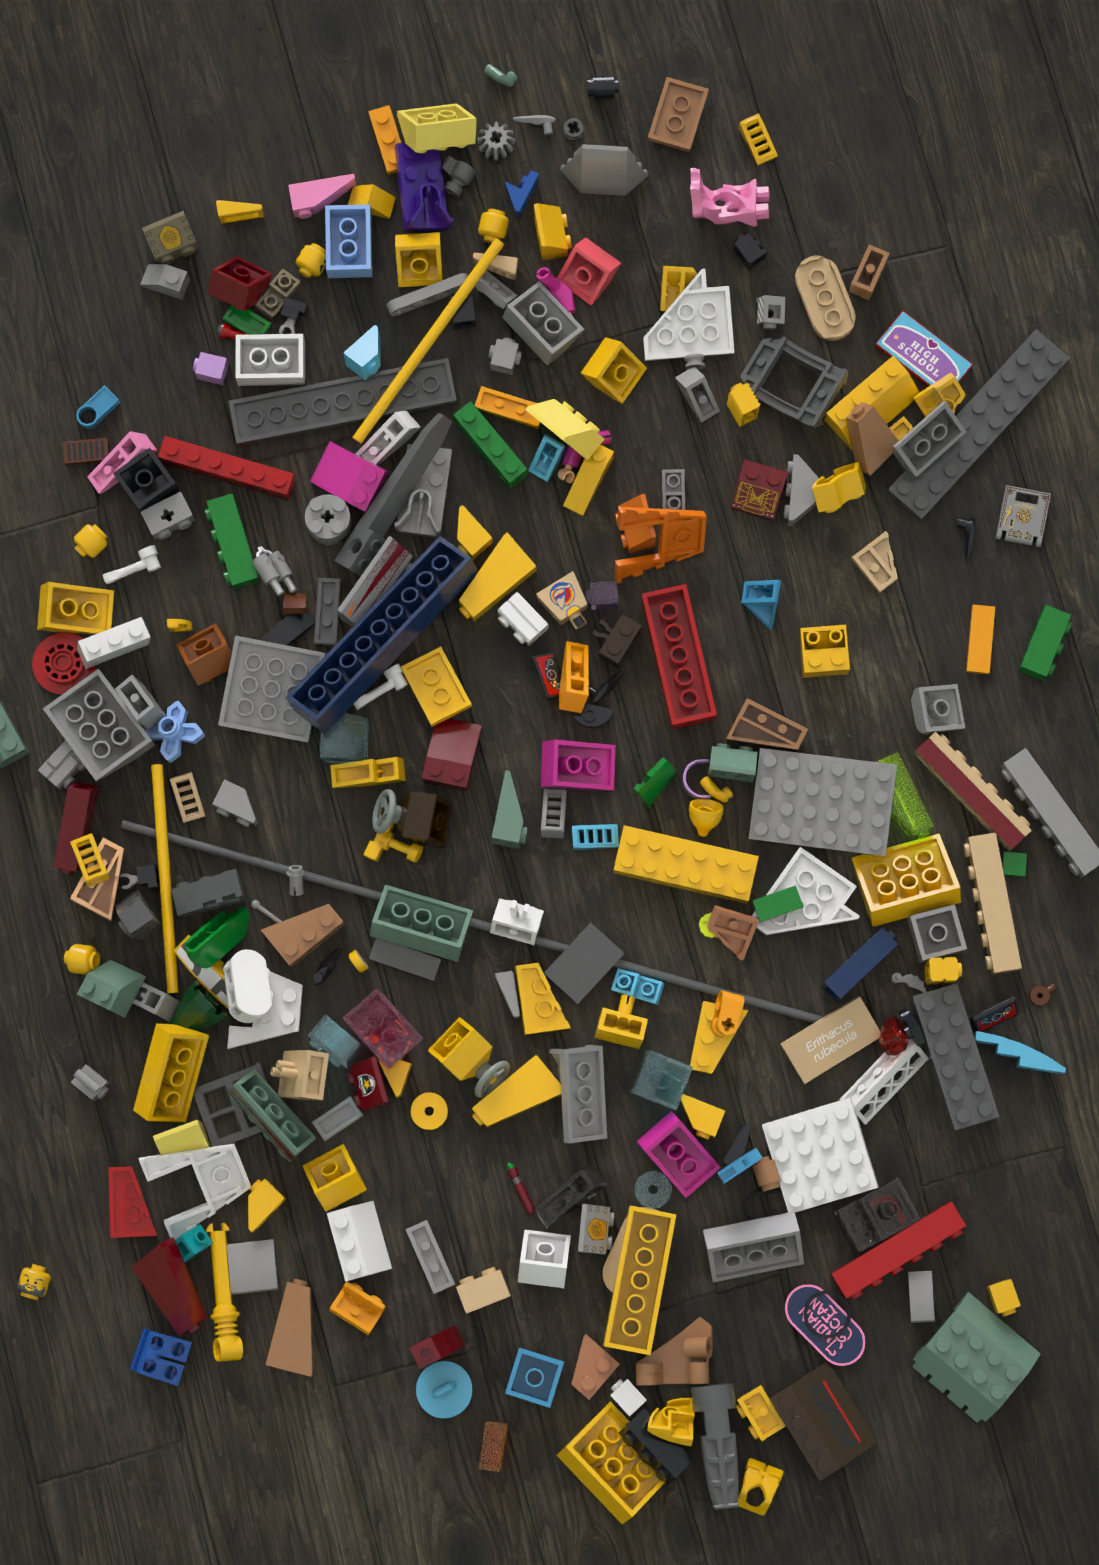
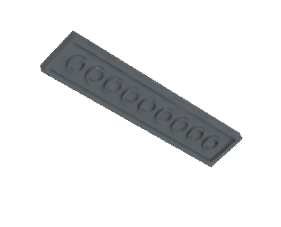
(338, 402)
(984, 421)

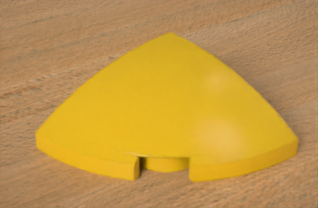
(674, 1422)

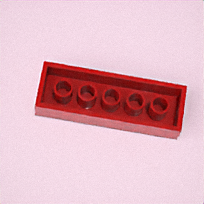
(678, 656)

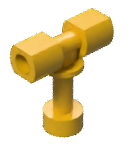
(387, 840)

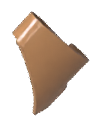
(680, 1359)

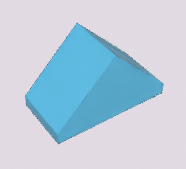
(547, 458)

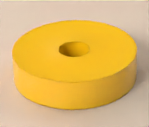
(419, 1106)

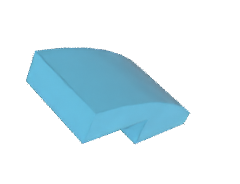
(637, 986)

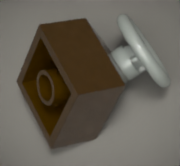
(419, 818)

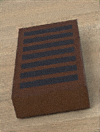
(85, 451)

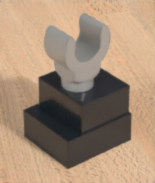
(292, 311)
(146, 876)

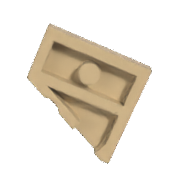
(877, 563)

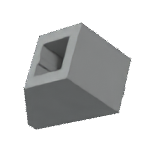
(236, 802)

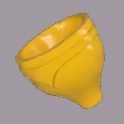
(705, 815)

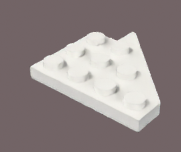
(693, 324)

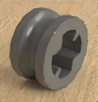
(576, 136)

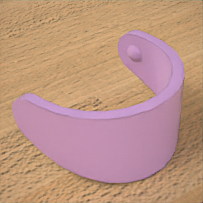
(687, 789)

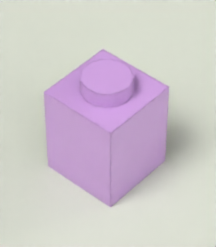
(211, 368)

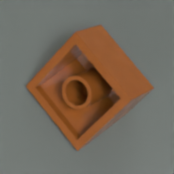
(206, 654)

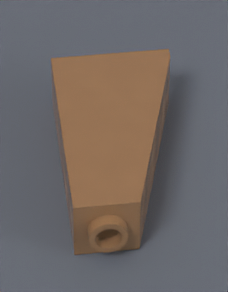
(293, 1333)

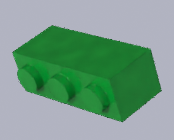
(1045, 643)

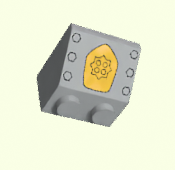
(594, 1229)

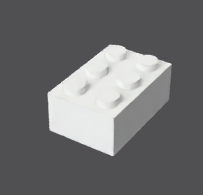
(270, 359)

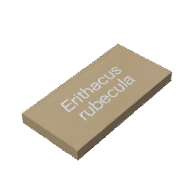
(831, 1039)

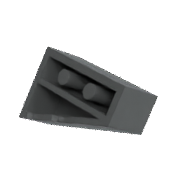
(208, 893)
(136, 916)

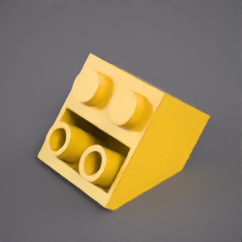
(824, 651)

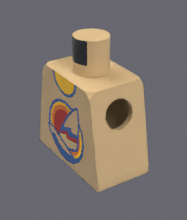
(564, 601)

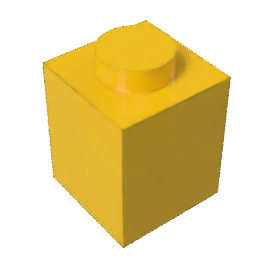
(1003, 1297)

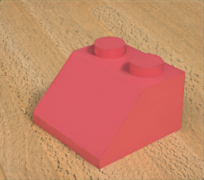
(588, 270)

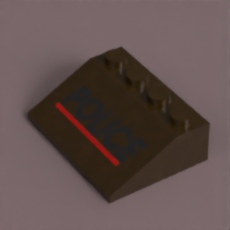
(823, 1420)

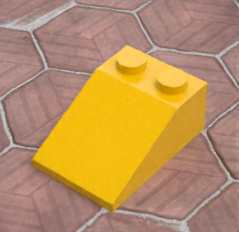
(74, 609)

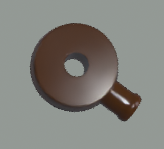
(1044, 991)

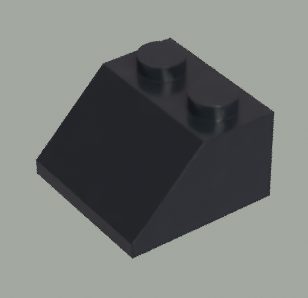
(146, 480)

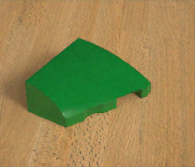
(655, 782)

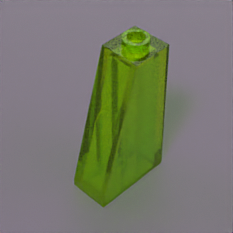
(907, 805)

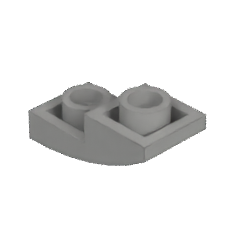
(673, 489)
(921, 1296)

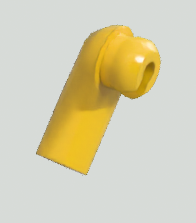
(711, 788)

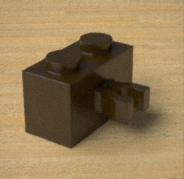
(619, 640)

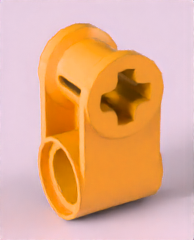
(727, 1009)

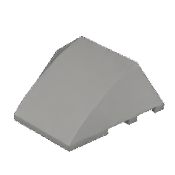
(604, 170)

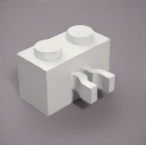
(516, 921)

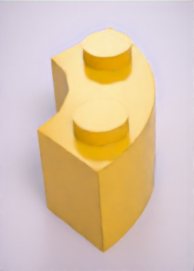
(837, 489)

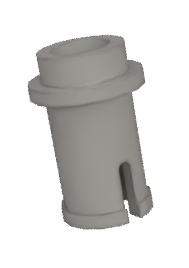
(295, 876)

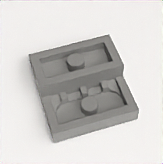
(252, 1267)

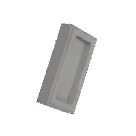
(337, 1118)

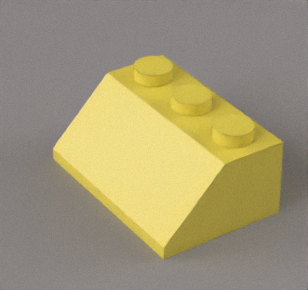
(437, 127)
(568, 426)

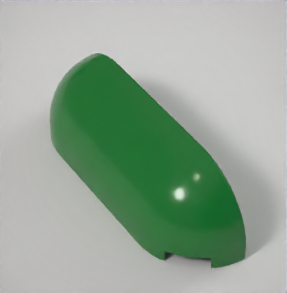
(217, 937)

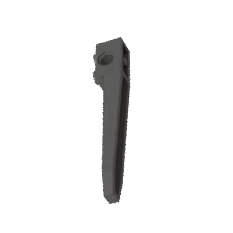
(369, 532)

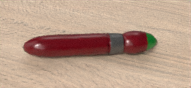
(520, 1188)

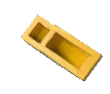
(368, 773)

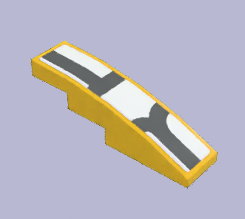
(211, 978)

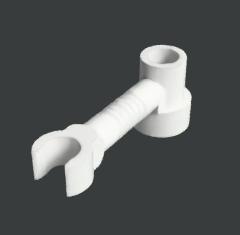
(148, 560)
(395, 679)

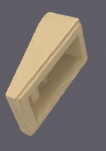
(501, 265)
(182, 778)

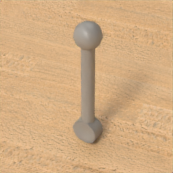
(256, 905)

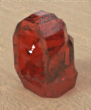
(893, 1037)

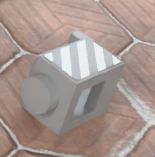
(775, 306)

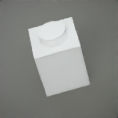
(627, 1396)

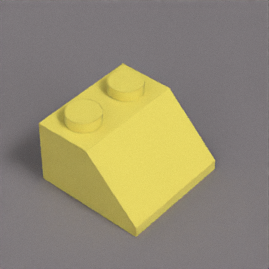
(182, 1138)

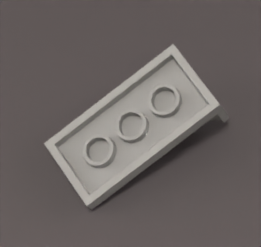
(425, 506)
(582, 1092)

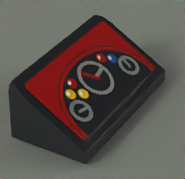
(549, 674)
(995, 1015)

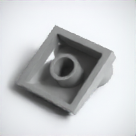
(937, 709)

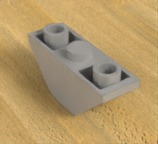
(799, 490)

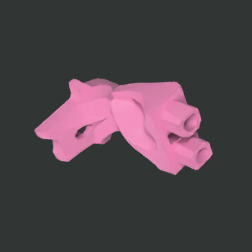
(740, 202)

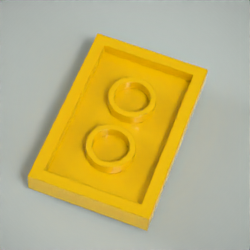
(436, 686)

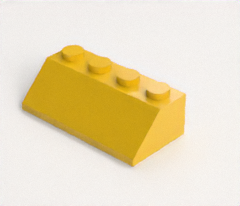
(886, 389)
(170, 1073)

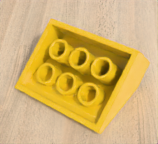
(907, 880)
(610, 1466)

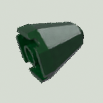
(199, 1009)

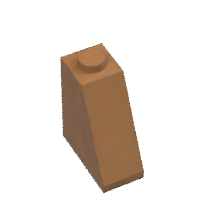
(869, 437)

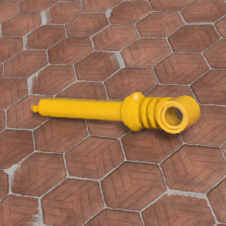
(227, 1345)

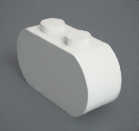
(247, 986)

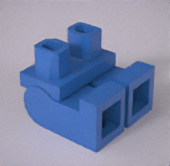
(149, 1355)

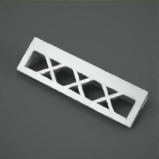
(882, 1075)

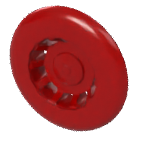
(61, 661)

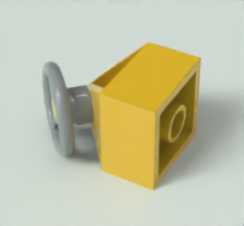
(467, 1056)

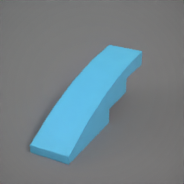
(1026, 1056)

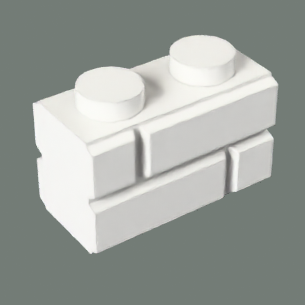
(522, 619)

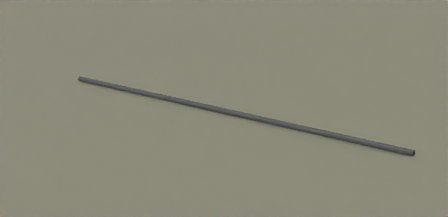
(475, 923)

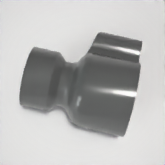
(460, 173)

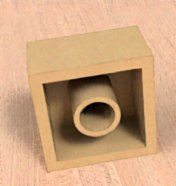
(483, 1290)

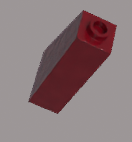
(75, 823)
(171, 1287)
(437, 1346)

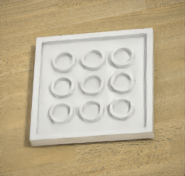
(820, 1155)

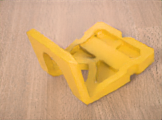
(759, 1476)

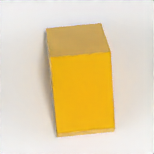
(379, 200)
(397, 1076)

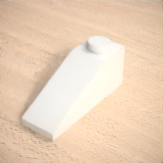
(389, 437)

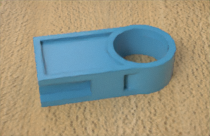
(102, 403)
(739, 1165)

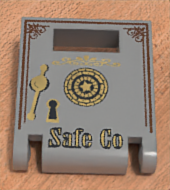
(1023, 519)

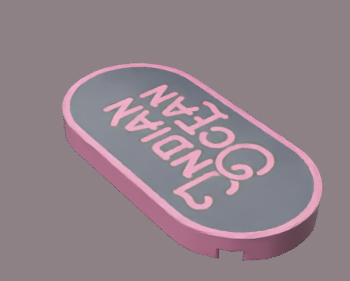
(825, 1318)

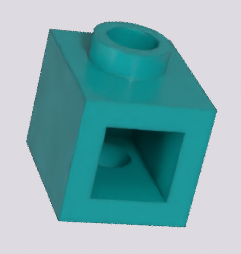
(193, 1243)

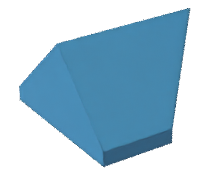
(762, 599)

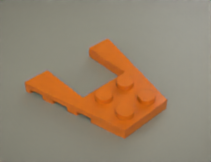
(679, 537)

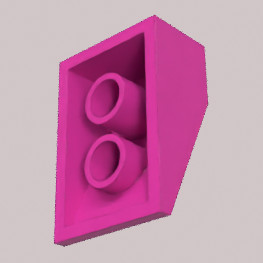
(349, 476)
(577, 765)
(678, 1154)

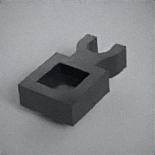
(911, 1027)

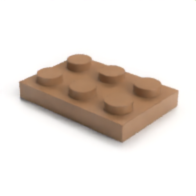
(678, 114)

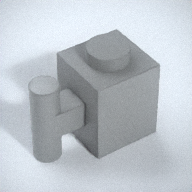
(90, 1083)

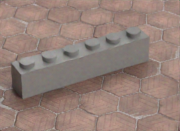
(1052, 813)

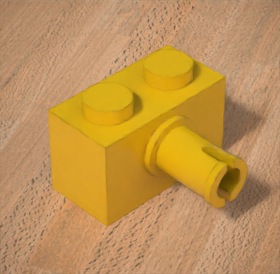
(621, 1026)

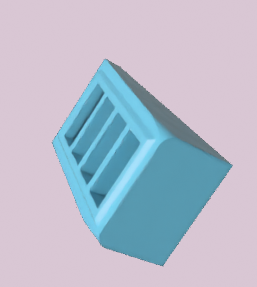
(595, 828)

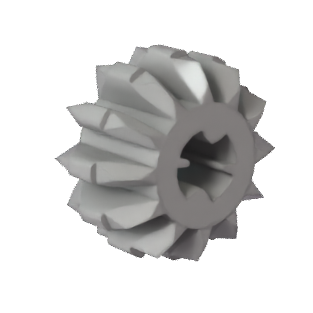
(493, 148)

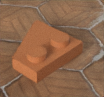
(733, 929)
(592, 1367)

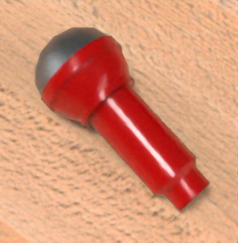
(225, 331)

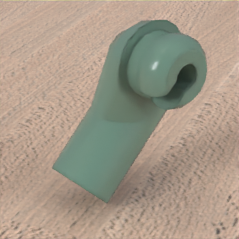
(495, 74)

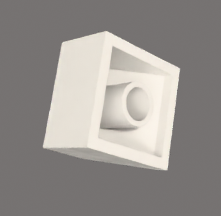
(544, 1258)

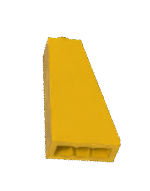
(499, 576)
(520, 1092)

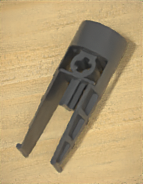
(718, 1443)

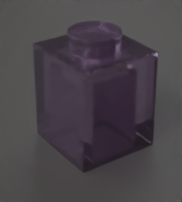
(602, 595)

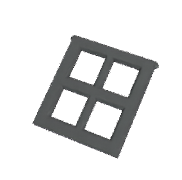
(207, 1117)

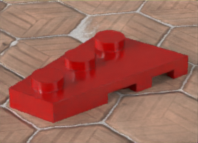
(127, 1206)

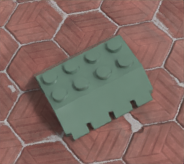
(976, 1359)

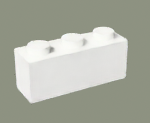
(113, 642)

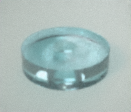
(663, 1189)

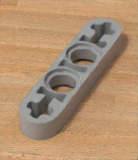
(426, 295)

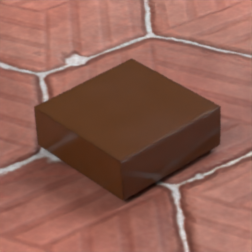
(295, 603)

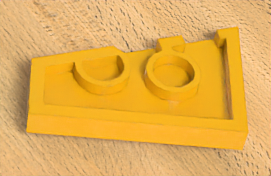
(537, 1003)
(708, 1046)

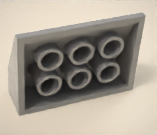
(98, 726)

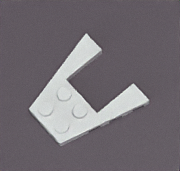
(218, 1174)

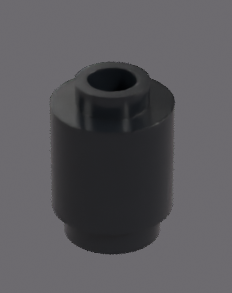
(602, 87)

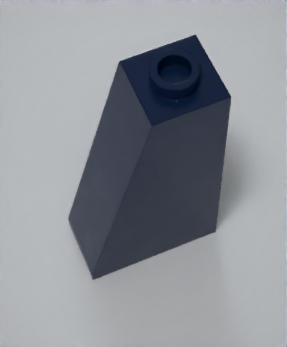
(860, 964)

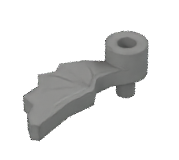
(910, 980)

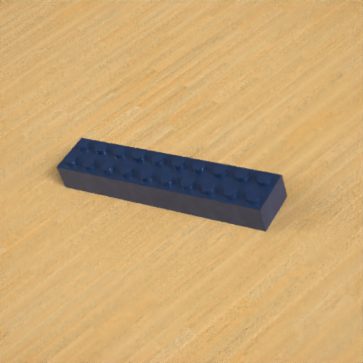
(382, 634)

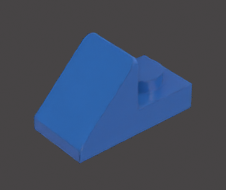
(520, 197)

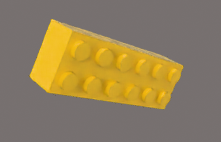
(685, 864)
(639, 1280)

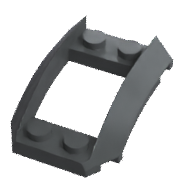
(821, 395)

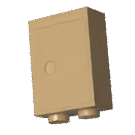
(301, 1074)

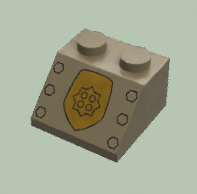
(170, 238)

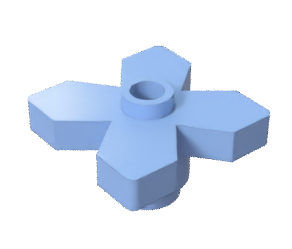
(174, 731)

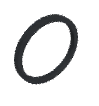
(848, 1314)

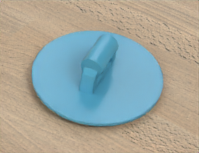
(444, 1389)

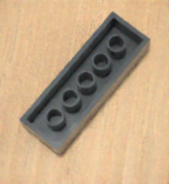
(954, 1057)

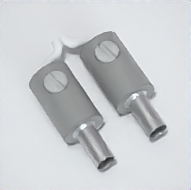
(272, 569)

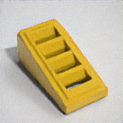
(750, 122)
(237, 211)
(98, 877)

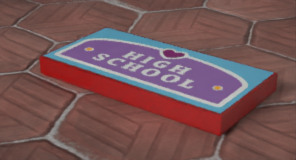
(921, 351)

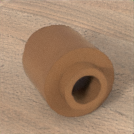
(767, 1174)

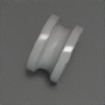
(694, 360)

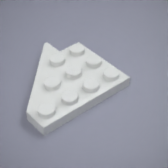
(820, 891)

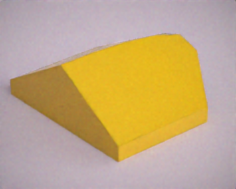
(673, 283)

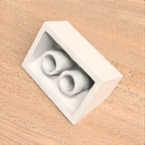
(359, 1241)

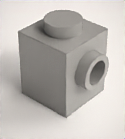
(504, 356)

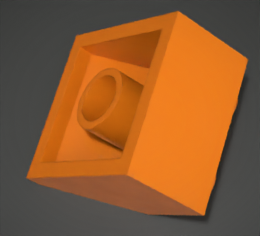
(637, 538)

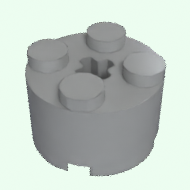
(338, 526)

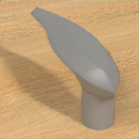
(543, 120)

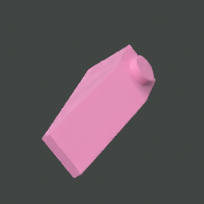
(313, 196)
(128, 449)

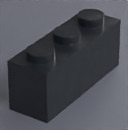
(662, 1456)

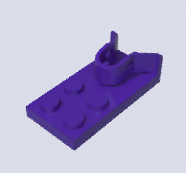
(421, 190)

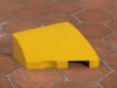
(945, 389)

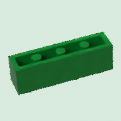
(490, 445)
(233, 542)

